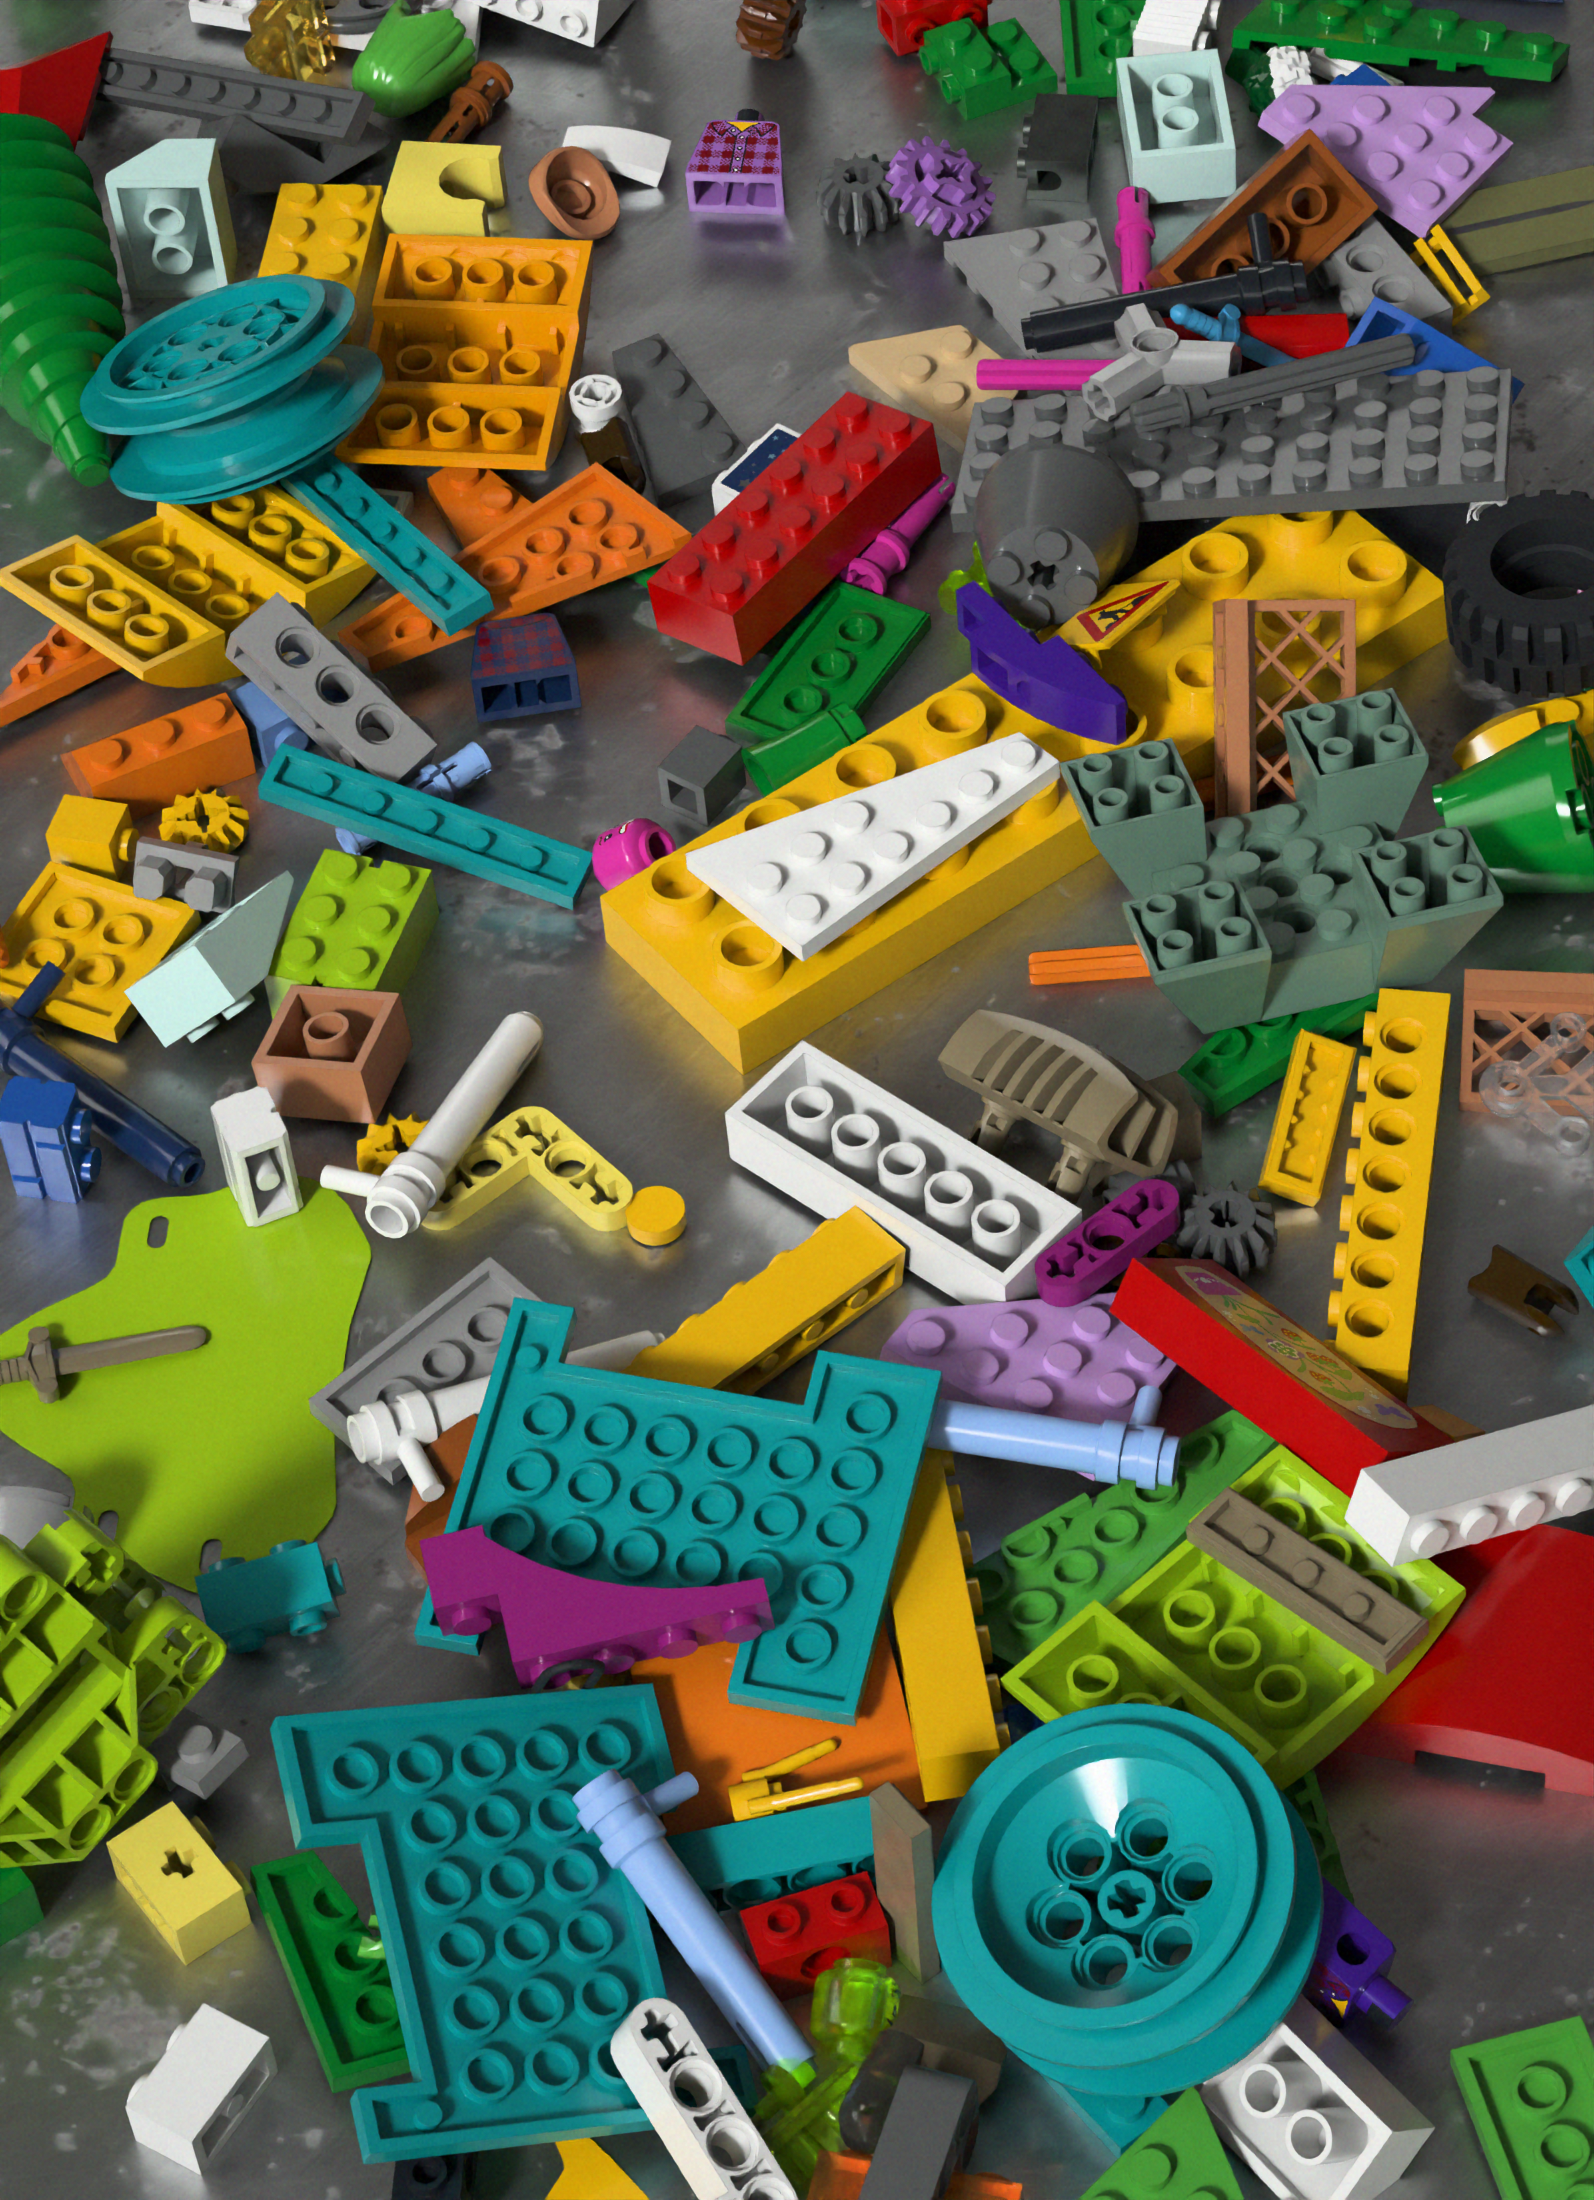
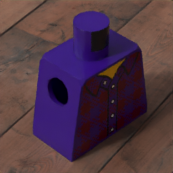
(1353, 1968)

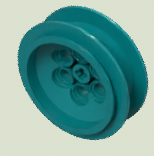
(233, 389)
(1015, 1882)

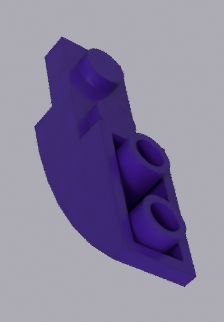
(1037, 677)

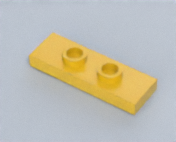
(1307, 1118)

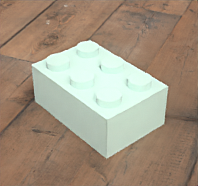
(1176, 126)

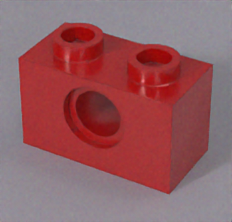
(810, 1929)

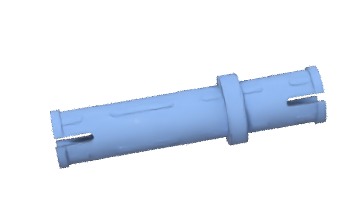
(438, 781)

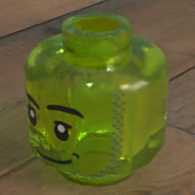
(852, 2007)

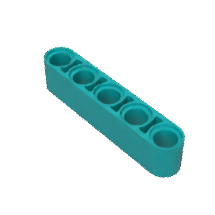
(777, 1854)

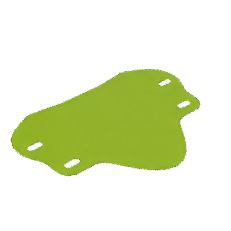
(213, 1433)

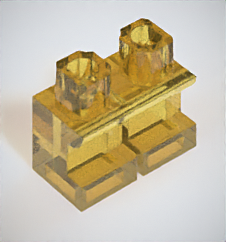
(290, 39)

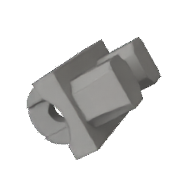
(204, 888)

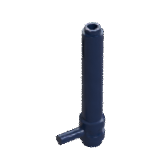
(114, 1115)

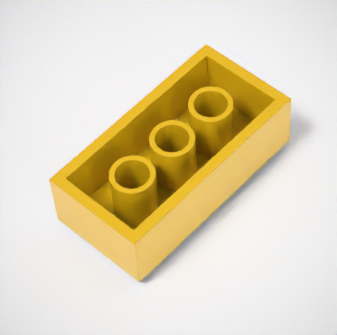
(330, 236)

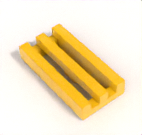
(1426, 251)

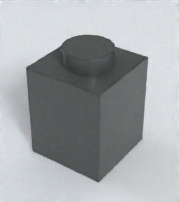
(701, 775)

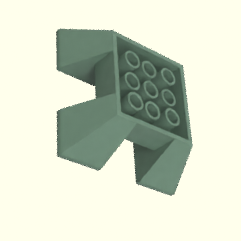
(1293, 897)

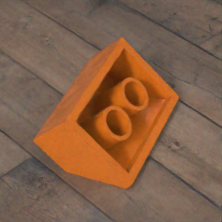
(165, 757)

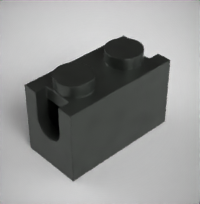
(1060, 147)

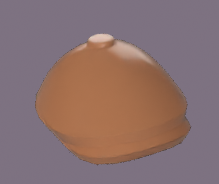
(575, 193)

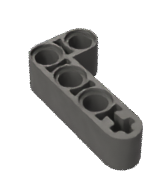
(924, 2136)

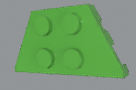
(1172, 2160)

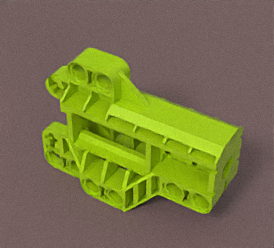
(77, 1716)

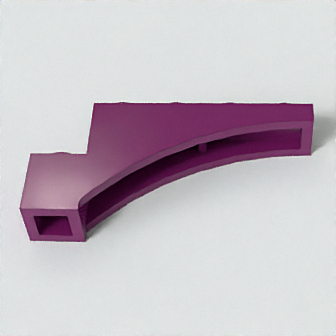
(570, 1617)

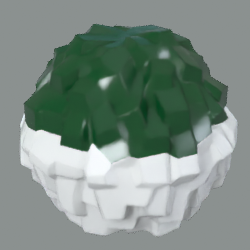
(1274, 74)

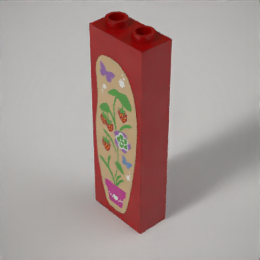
(1270, 1368)

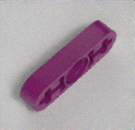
(1099, 1265)

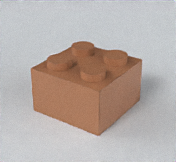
(333, 1053)

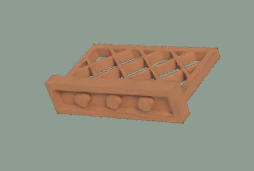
(1236, 690)
(1514, 998)

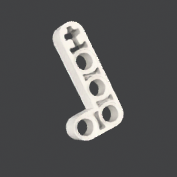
(692, 2130)

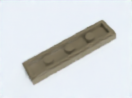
(1307, 1580)
(905, 1879)

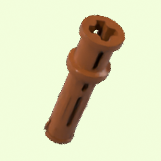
(478, 95)

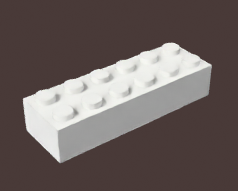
(849, 1143)

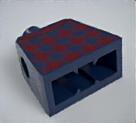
(522, 668)

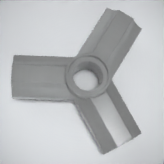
(1155, 363)

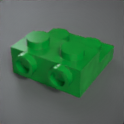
(986, 66)

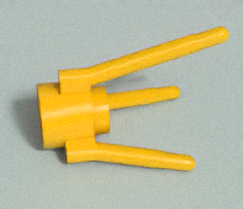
(759, 1799)

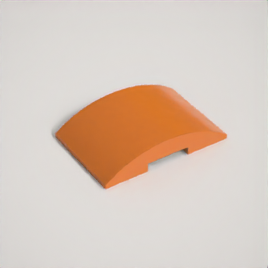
(728, 1739)

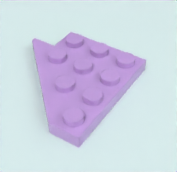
(1404, 145)
(1034, 1357)

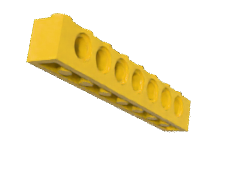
(1392, 1185)

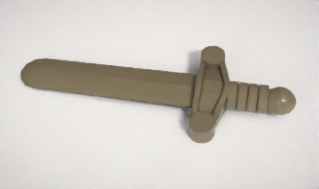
(43, 1364)

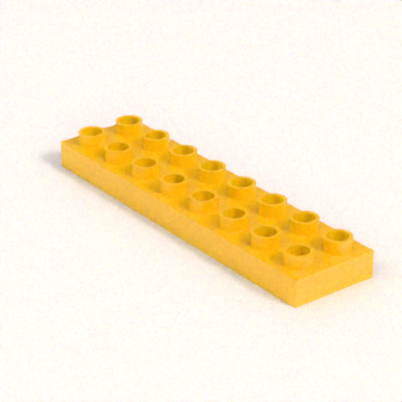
(761, 999)

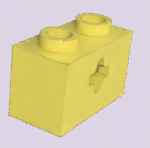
(181, 1881)

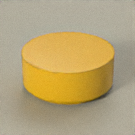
(656, 1215)

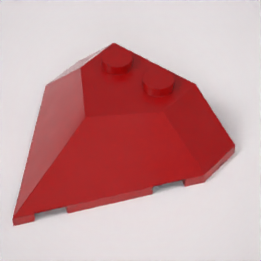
(57, 85)

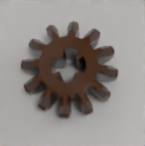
(769, 26)

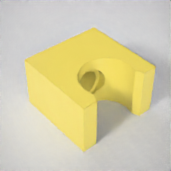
(444, 189)

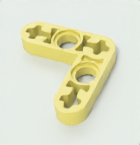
(525, 1157)

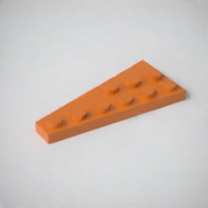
(549, 552)

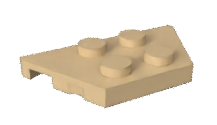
(931, 376)

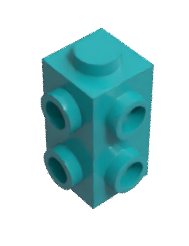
(271, 1595)

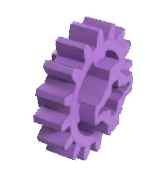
(940, 187)

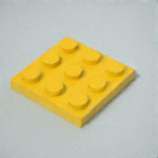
(97, 938)

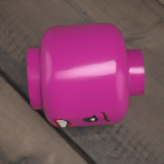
(629, 850)

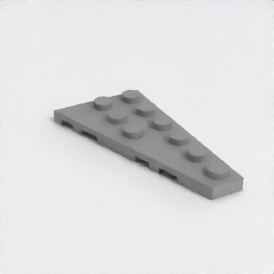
(1037, 272)

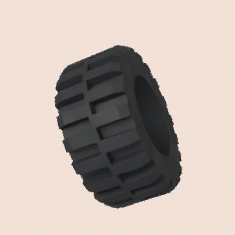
(1508, 554)

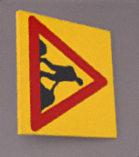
(1114, 615)

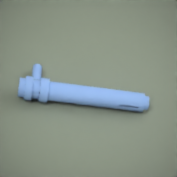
(1107, 1450)
(636, 1845)

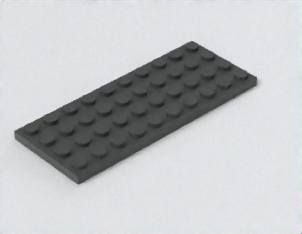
(1311, 451)

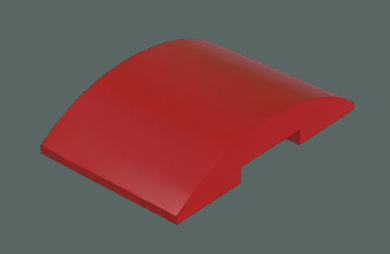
(1509, 1668)

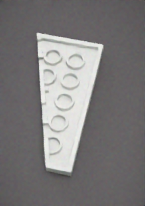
(847, 857)

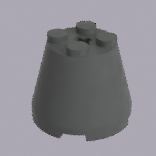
(1053, 529)

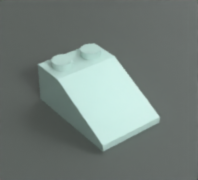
(214, 967)

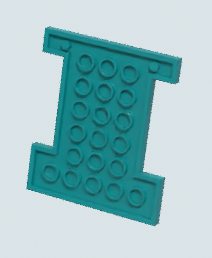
(703, 1491)
(493, 1908)

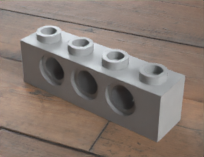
(1375, 265)
(297, 690)

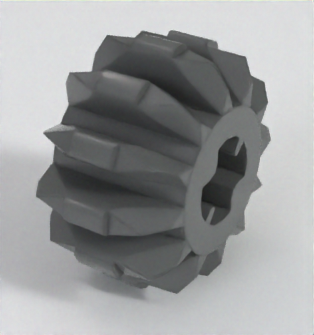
(857, 195)
(1229, 1229)

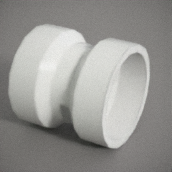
(594, 403)

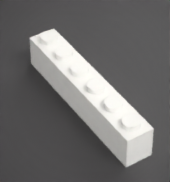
(1476, 1488)

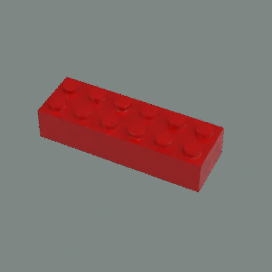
(794, 528)

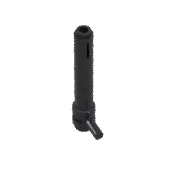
(1251, 289)

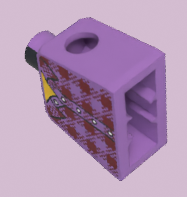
(737, 167)

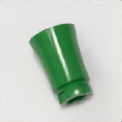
(802, 747)

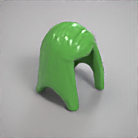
(413, 60)

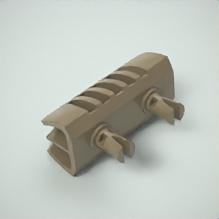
(1065, 1088)

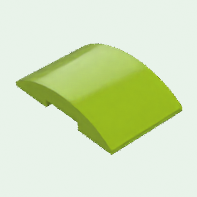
(1229, 1652)

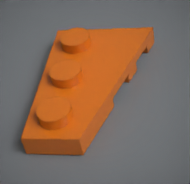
(473, 501)

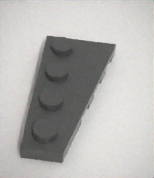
(673, 422)

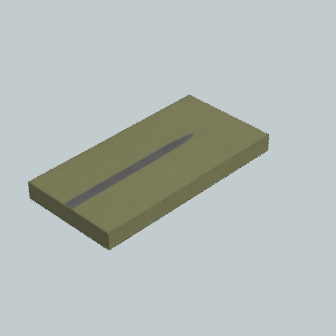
(1525, 222)

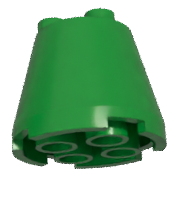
(1529, 811)

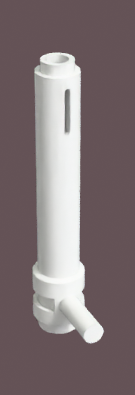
(417, 1178)
(416, 1419)

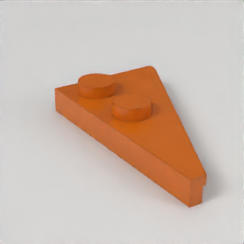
(50, 672)

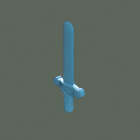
(1227, 329)

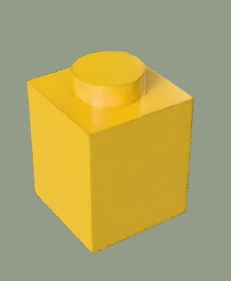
(92, 836)

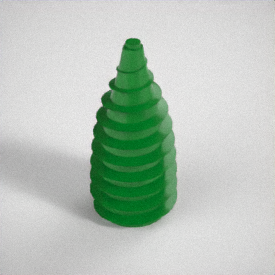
(54, 292)

